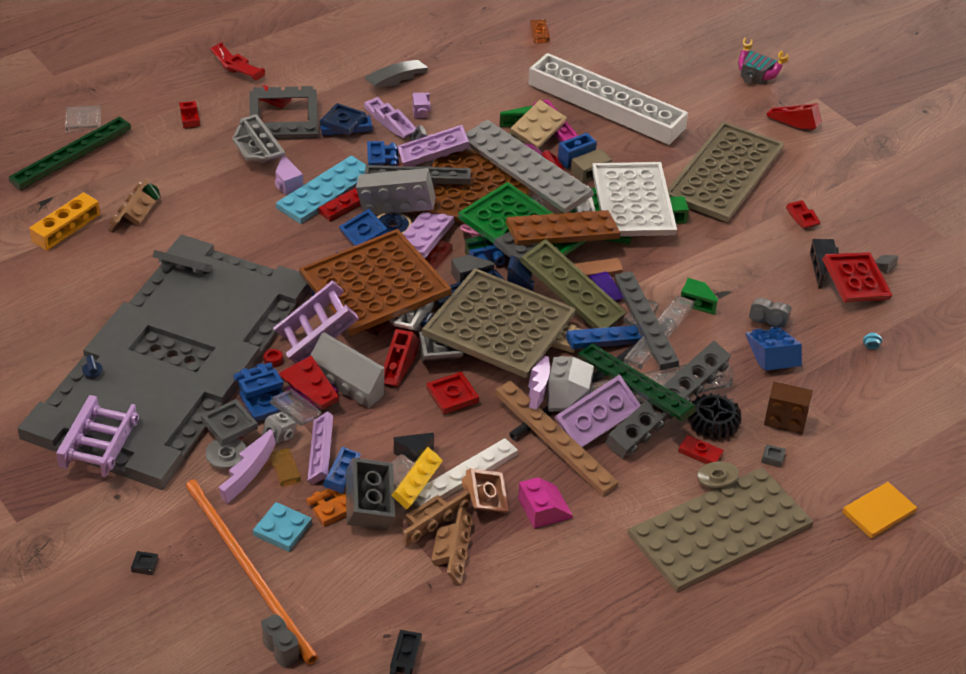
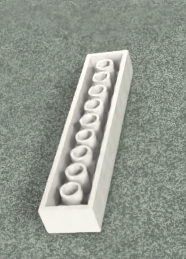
(608, 98)

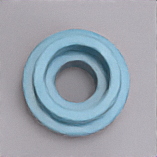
(872, 340)

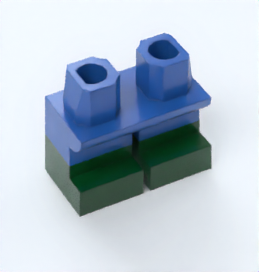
(484, 249)

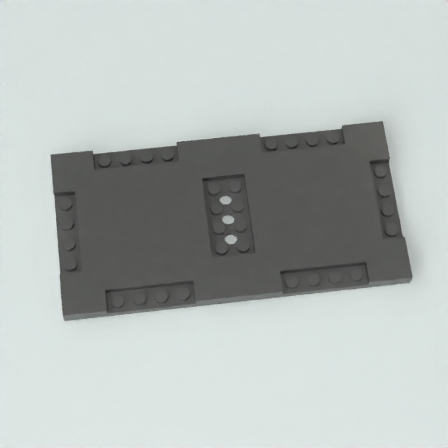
(208, 318)

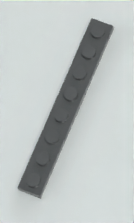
(646, 321)

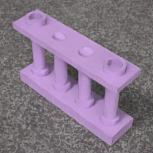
(300, 317)
(84, 423)

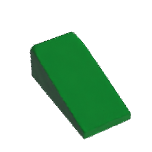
(510, 117)

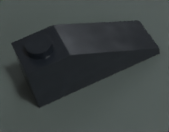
(818, 249)

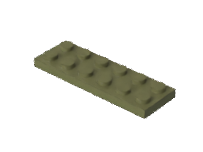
(572, 286)

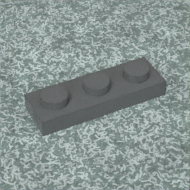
(182, 263)

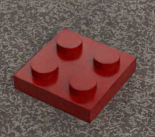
(452, 392)

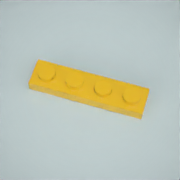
(417, 478)

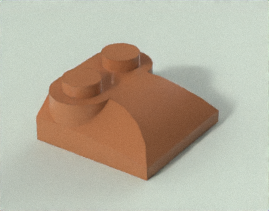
(486, 490)

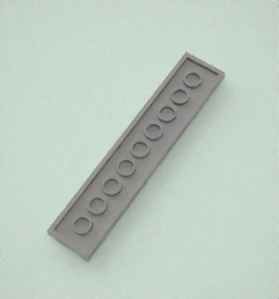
(528, 167)

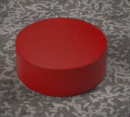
(274, 357)

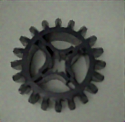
(727, 416)

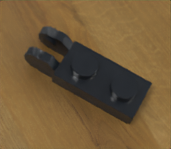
(405, 652)

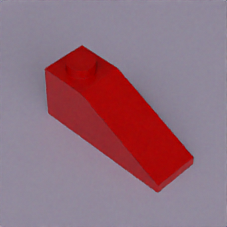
(800, 116)
(400, 356)

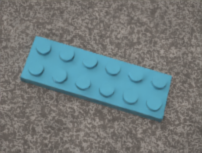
(336, 181)

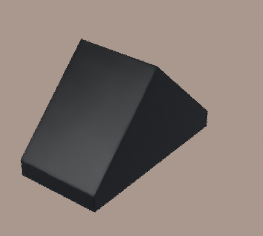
(413, 445)

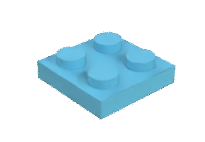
(282, 526)

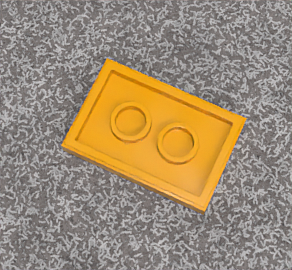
(879, 510)

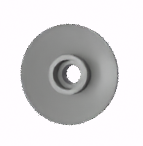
(226, 455)

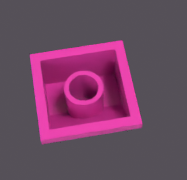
(542, 502)

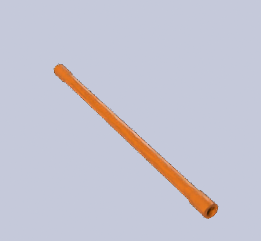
(198, 494)

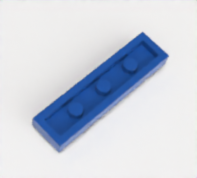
(603, 336)

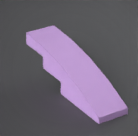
(390, 118)
(538, 382)
(245, 471)

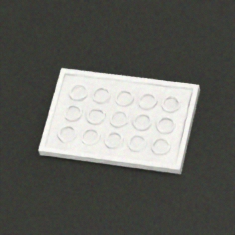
(635, 197)

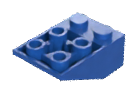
(775, 348)

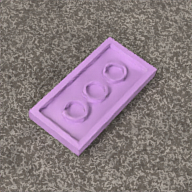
(433, 146)
(428, 231)
(598, 411)

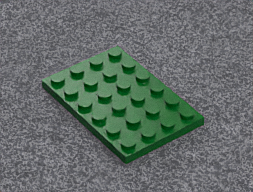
(491, 211)

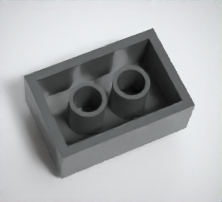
(369, 494)

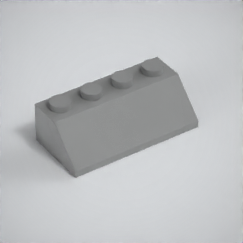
(349, 370)

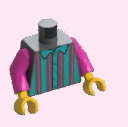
(757, 67)

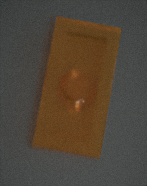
(540, 31)

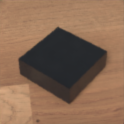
(144, 563)

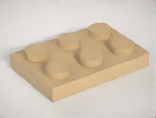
(538, 124)

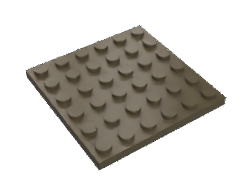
(499, 322)

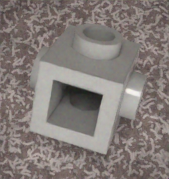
(281, 425)

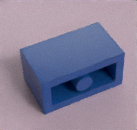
(575, 147)

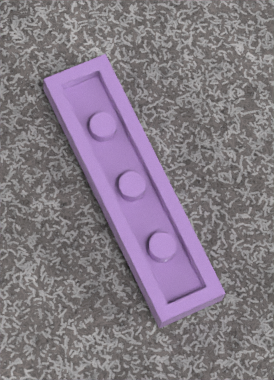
(320, 448)

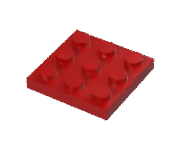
(857, 277)

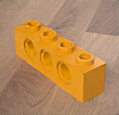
(64, 221)

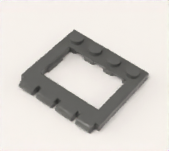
(288, 130)

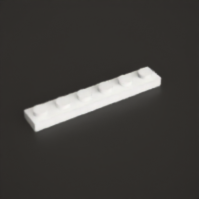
(452, 480)

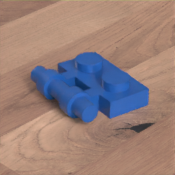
(377, 150)
(258, 380)

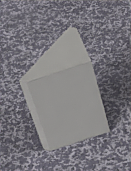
(434, 350)

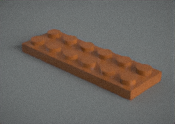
(563, 227)

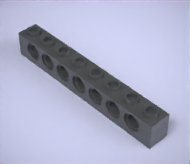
(712, 355)

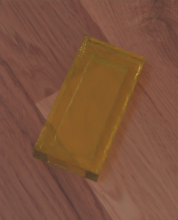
(285, 467)

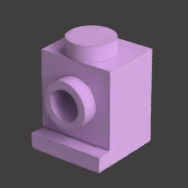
(421, 105)

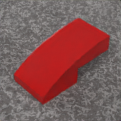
(189, 114)
(802, 215)

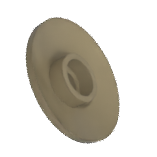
(718, 474)

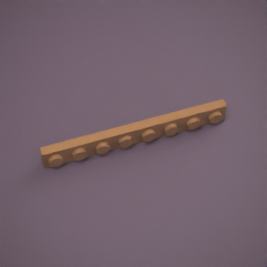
(557, 439)

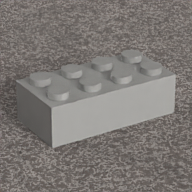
(396, 191)

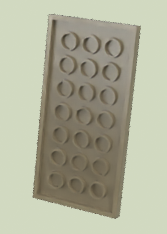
(725, 170)
(719, 529)

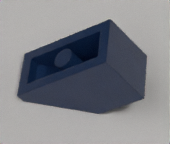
(519, 274)

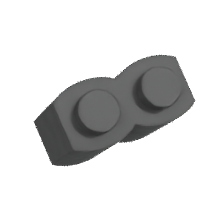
(775, 314)
(280, 640)

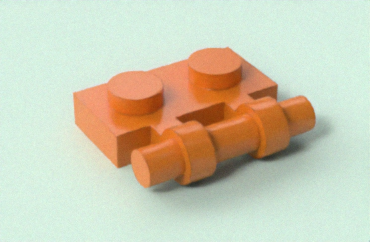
(328, 511)

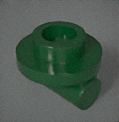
(152, 191)

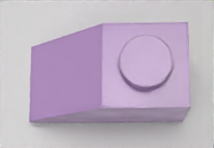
(288, 176)

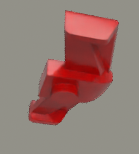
(236, 63)

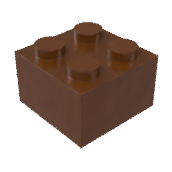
(788, 407)

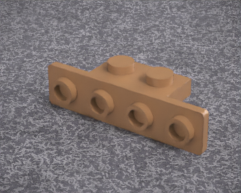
(136, 208)
(432, 514)
(452, 545)

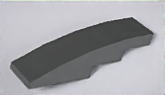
(395, 73)

